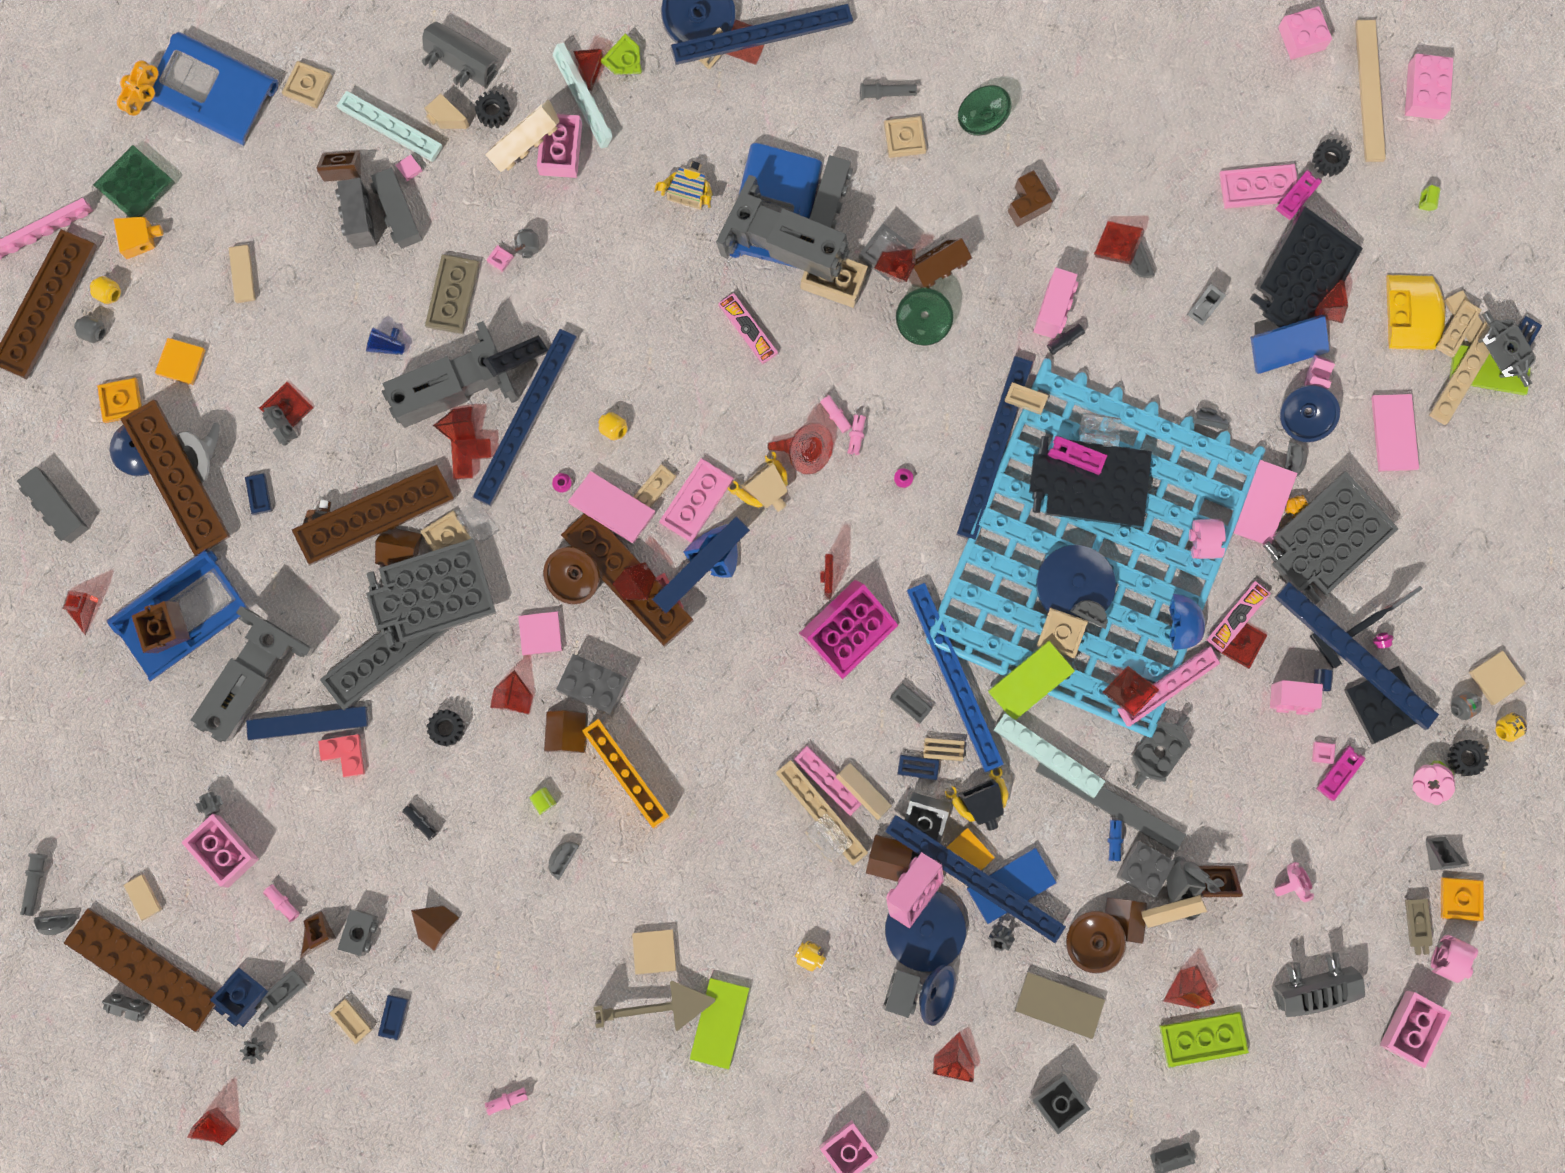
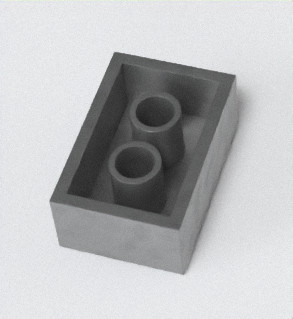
(356, 213)
(592, 684)

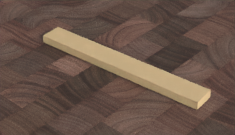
(1370, 91)

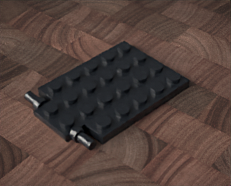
(1305, 269)
(1111, 497)

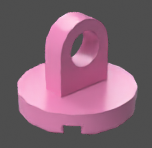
(1298, 881)

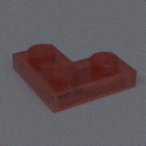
(464, 452)

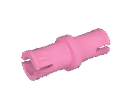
(836, 414)
(856, 435)
(281, 903)
(506, 1101)

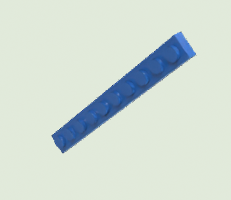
(956, 680)

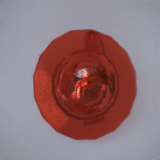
(807, 449)

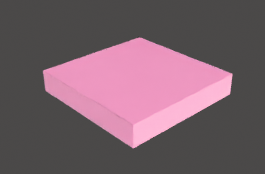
(540, 633)

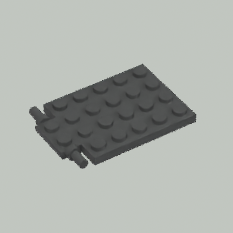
(1330, 537)
(430, 593)

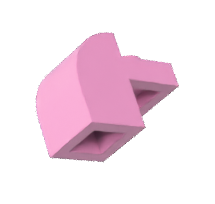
(1319, 372)

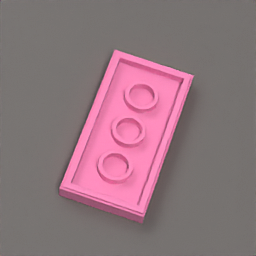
(1257, 185)
(1395, 432)
(696, 500)
(1265, 502)
(611, 507)

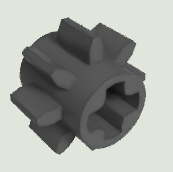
(209, 804)
(1001, 938)
(258, 1052)

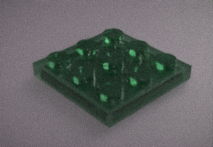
(134, 183)

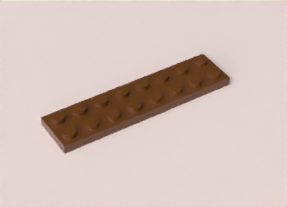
(44, 303)
(175, 477)
(372, 515)
(612, 560)
(141, 969)

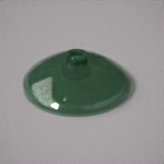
(984, 110)
(927, 329)

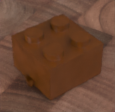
(160, 627)

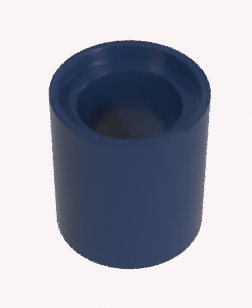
(1324, 677)

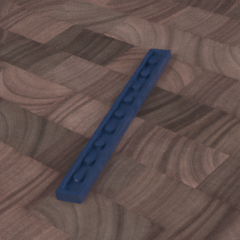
(761, 34)
(525, 417)
(993, 451)
(1356, 656)
(976, 879)

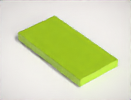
(1489, 374)
(1031, 680)
(719, 1024)
(1203, 1039)

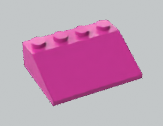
(848, 628)

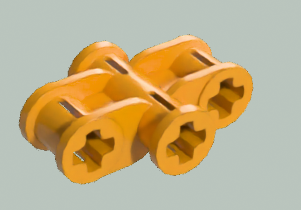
(142, 80)

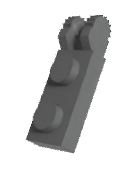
(281, 993)

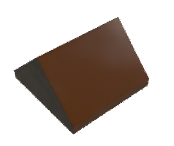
(339, 166)
(396, 546)
(565, 732)
(888, 858)
(1228, 876)
(1129, 916)

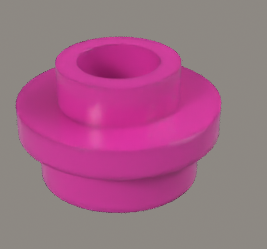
(903, 484)
(564, 488)
(1383, 640)

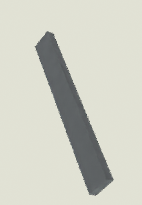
(1123, 811)

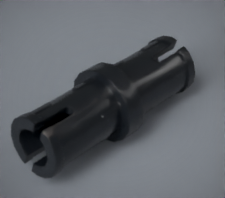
(1065, 339)
(420, 821)

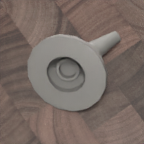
(200, 451)

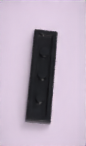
(515, 356)

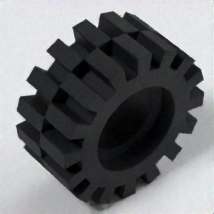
(487, 100)
(1338, 150)
(454, 736)
(1479, 754)

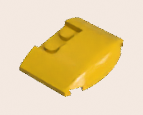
(1414, 312)

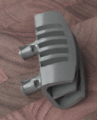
(459, 53)
(1319, 991)

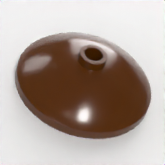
(564, 582)
(1084, 938)

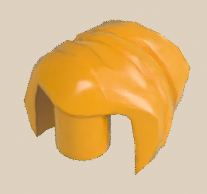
(1295, 505)

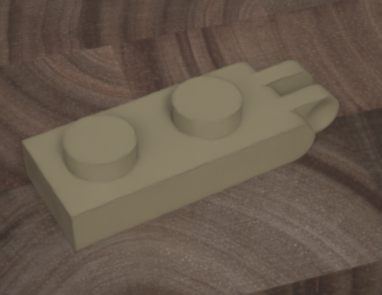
(1419, 925)

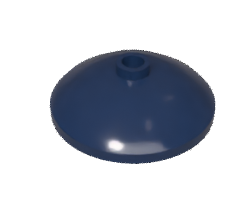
(1312, 425)
(124, 455)
(937, 994)

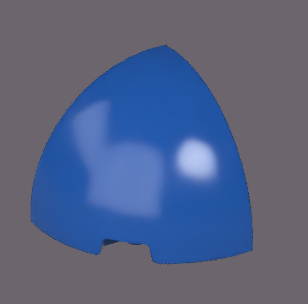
(726, 566)
(1187, 624)

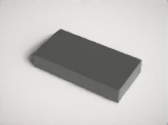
(911, 703)

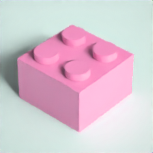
(1305, 33)
(1296, 696)
(848, 1150)

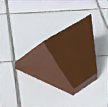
(433, 924)
(316, 933)

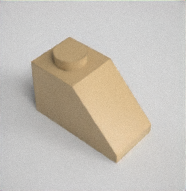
(445, 115)

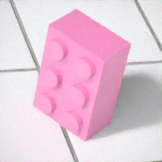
(1429, 86)
(560, 151)
(1056, 303)
(220, 851)
(915, 889)
(1415, 1029)

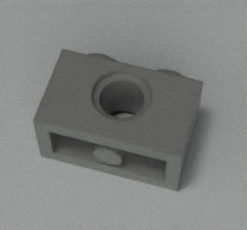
(349, 941)

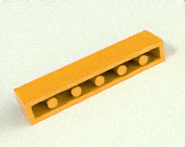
(626, 774)

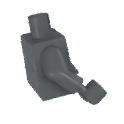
(1188, 881)

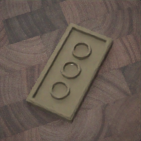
(452, 294)
(1059, 1005)

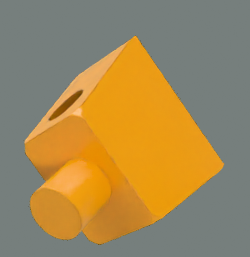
(136, 235)

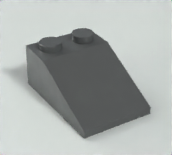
(928, 816)

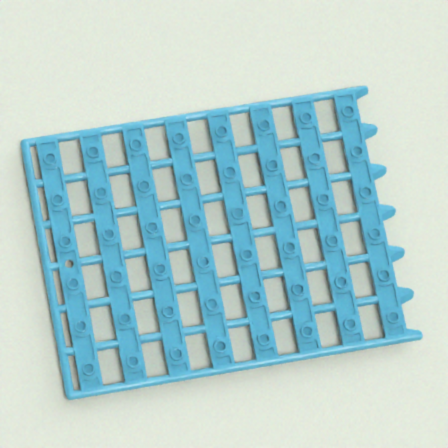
(1177, 557)

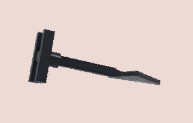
(1329, 653)

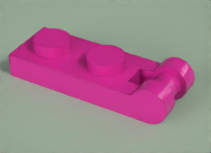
(1298, 195)
(1078, 455)
(1340, 773)

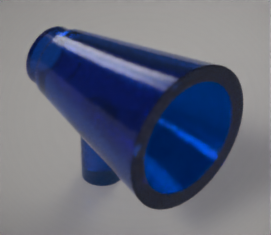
(383, 343)

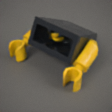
(982, 802)

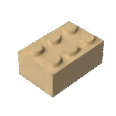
(843, 289)

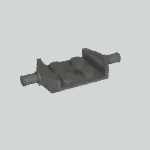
(1496, 338)
(1172, 740)

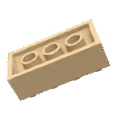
(523, 136)

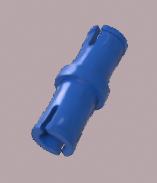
(1115, 840)

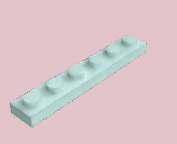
(582, 95)
(389, 126)
(1049, 755)

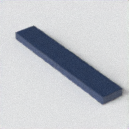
(701, 564)
(307, 723)

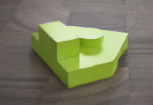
(623, 57)

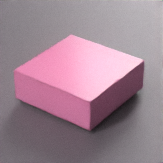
(409, 168)
(500, 258)
(1323, 752)

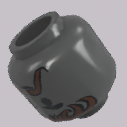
(526, 243)

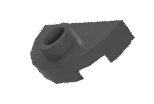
(1141, 264)
(1209, 417)
(1296, 458)
(1092, 612)
(561, 858)
(54, 924)

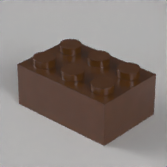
(939, 262)

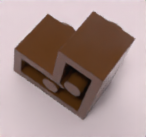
(1033, 199)

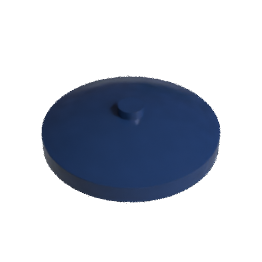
(696, 18)
(1074, 576)
(932, 939)

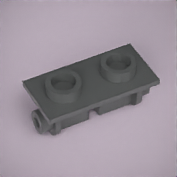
(275, 418)
(117, 1003)
(1173, 1158)

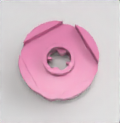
(1431, 794)

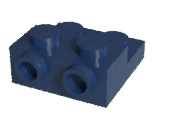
(239, 998)

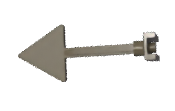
(685, 1006)

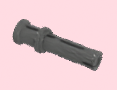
(878, 91)
(33, 874)

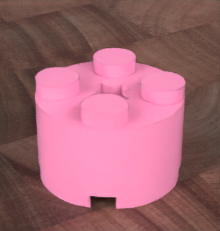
(1207, 538)
(1453, 959)

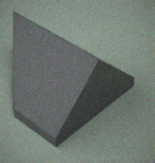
(1443, 855)

